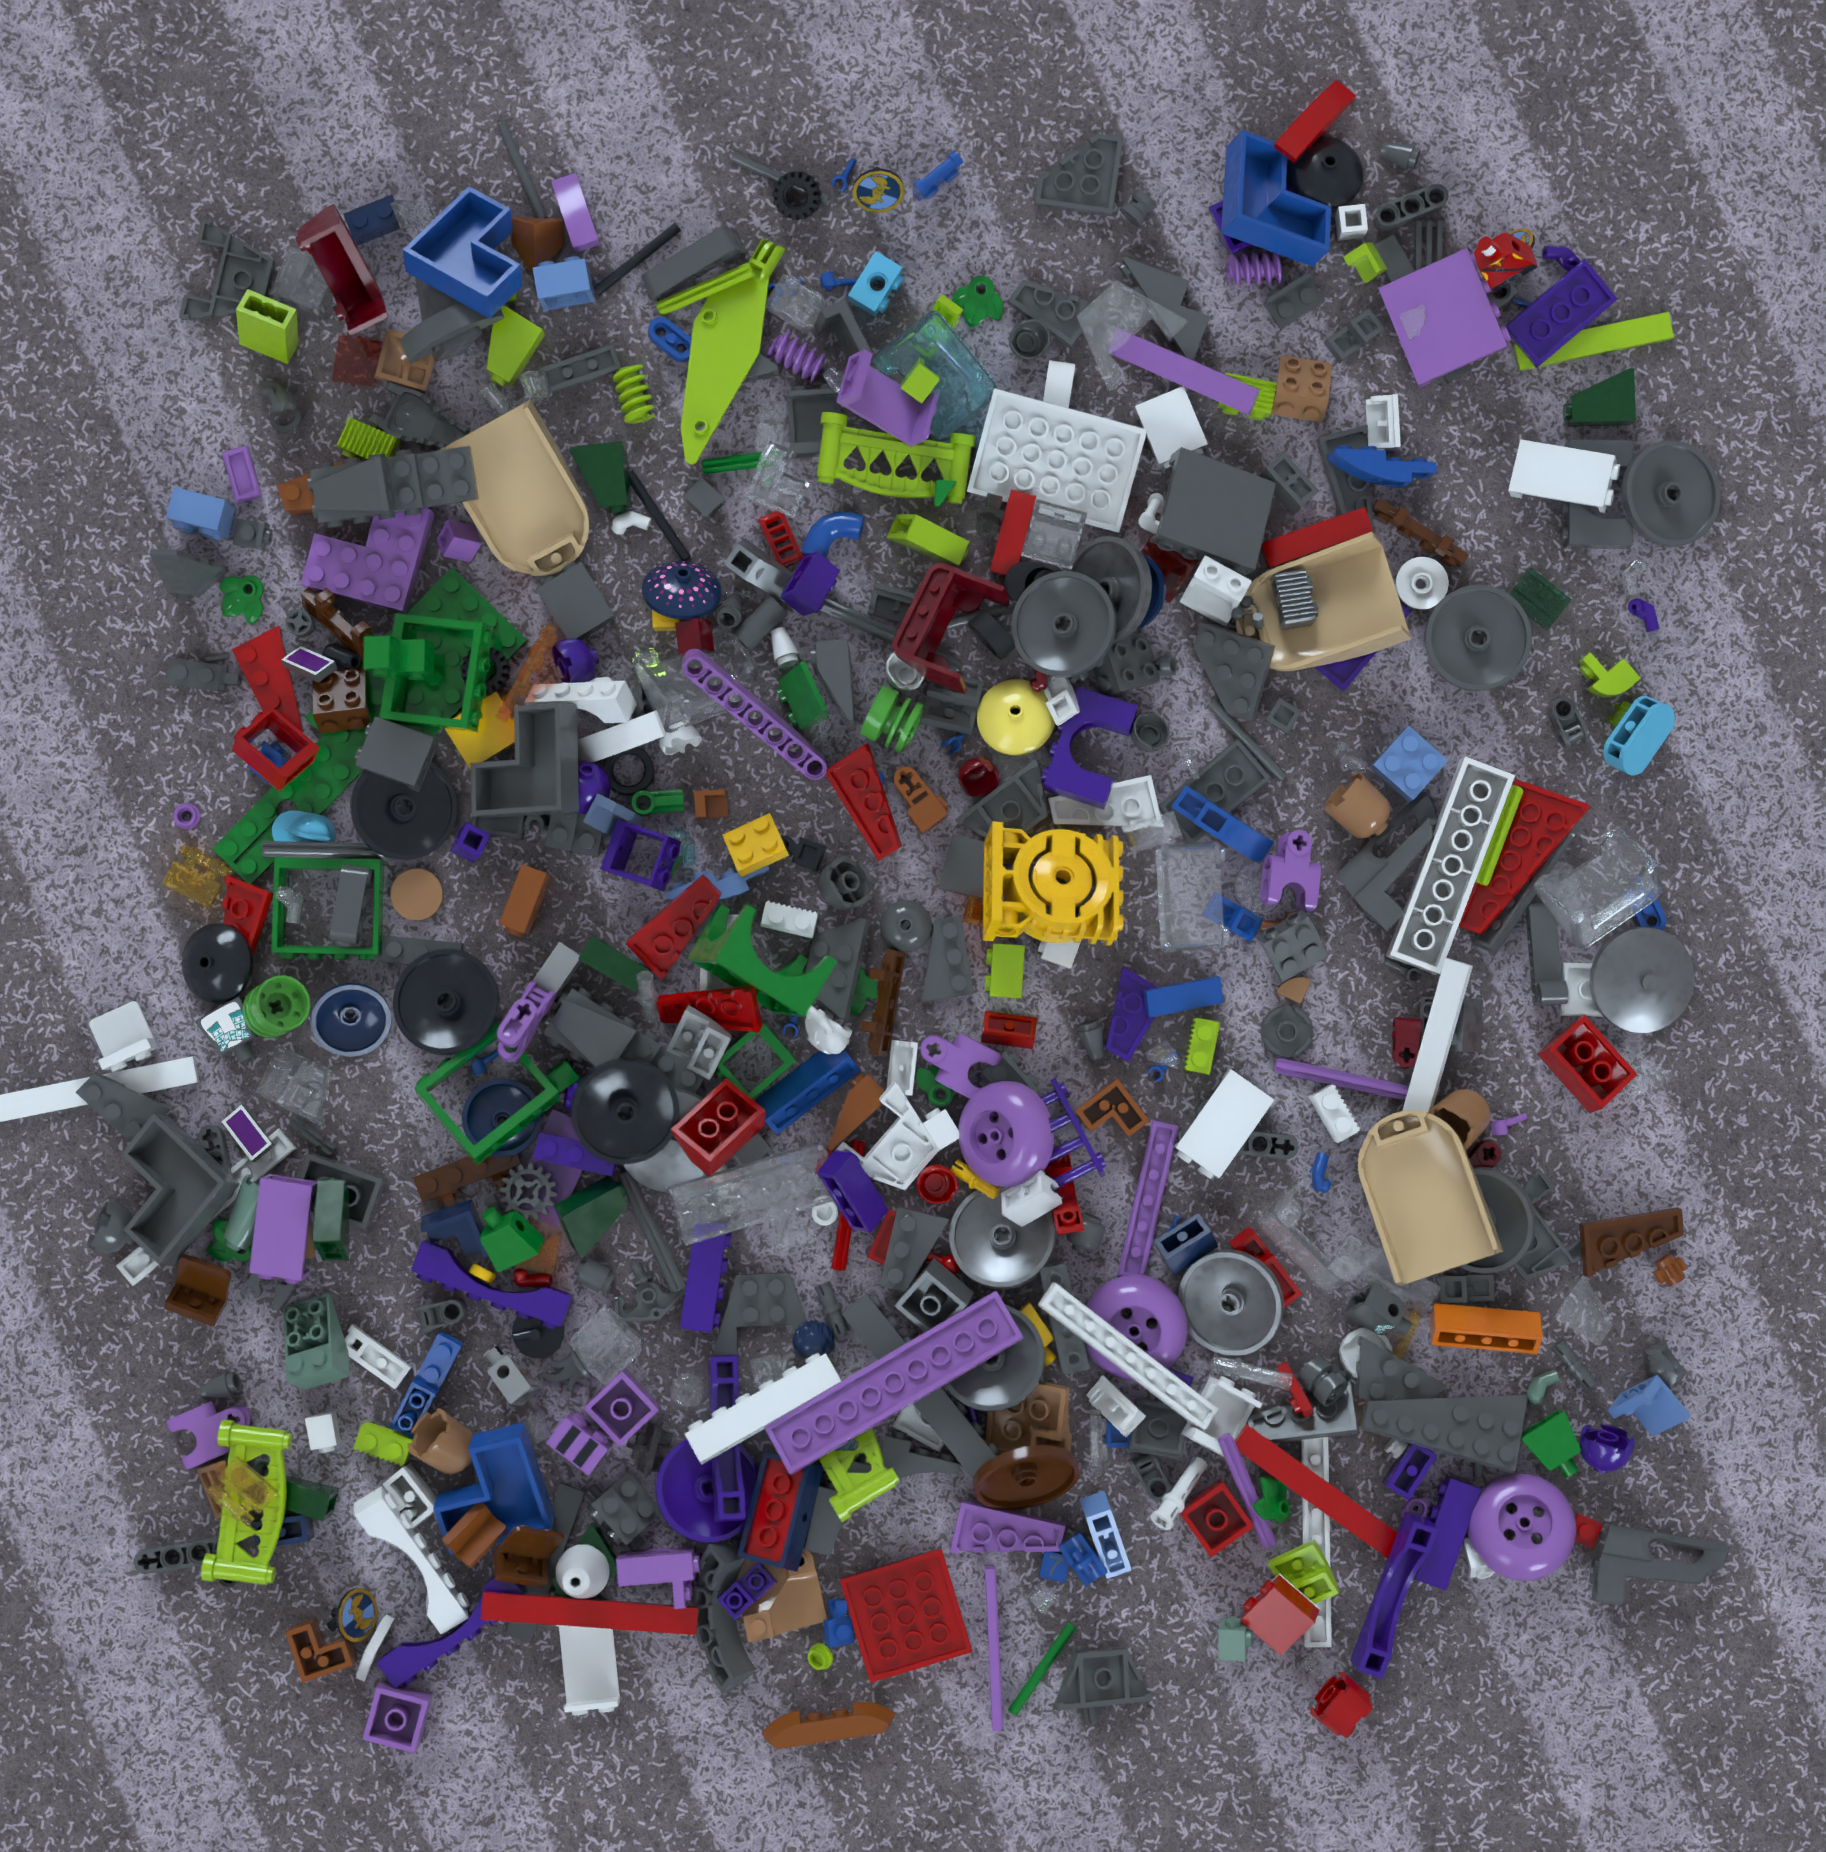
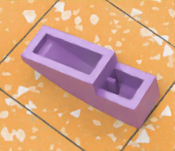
(575, 213)

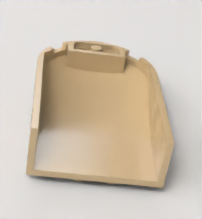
(526, 494)
(1354, 601)
(1424, 1196)

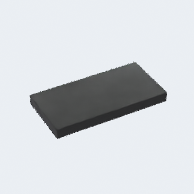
(1224, 781)

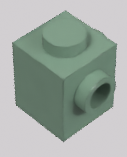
(1233, 1639)

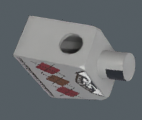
(519, 1384)

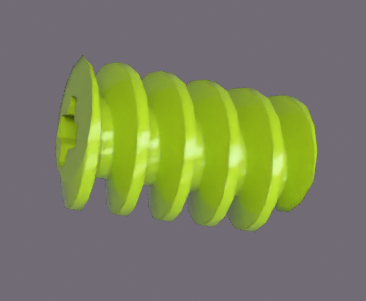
(632, 394)

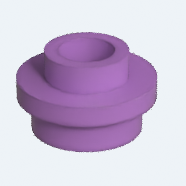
(178, 816)

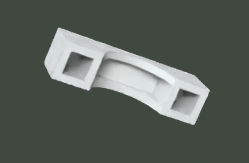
(607, 699)

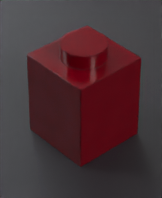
(694, 634)

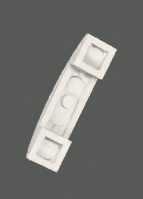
(1061, 699)
(620, 737)

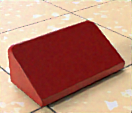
(1008, 1029)

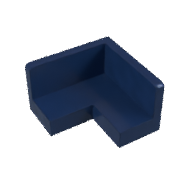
(456, 1220)

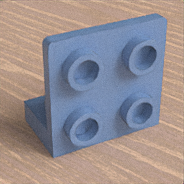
(1652, 1405)

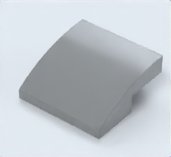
(699, 1042)

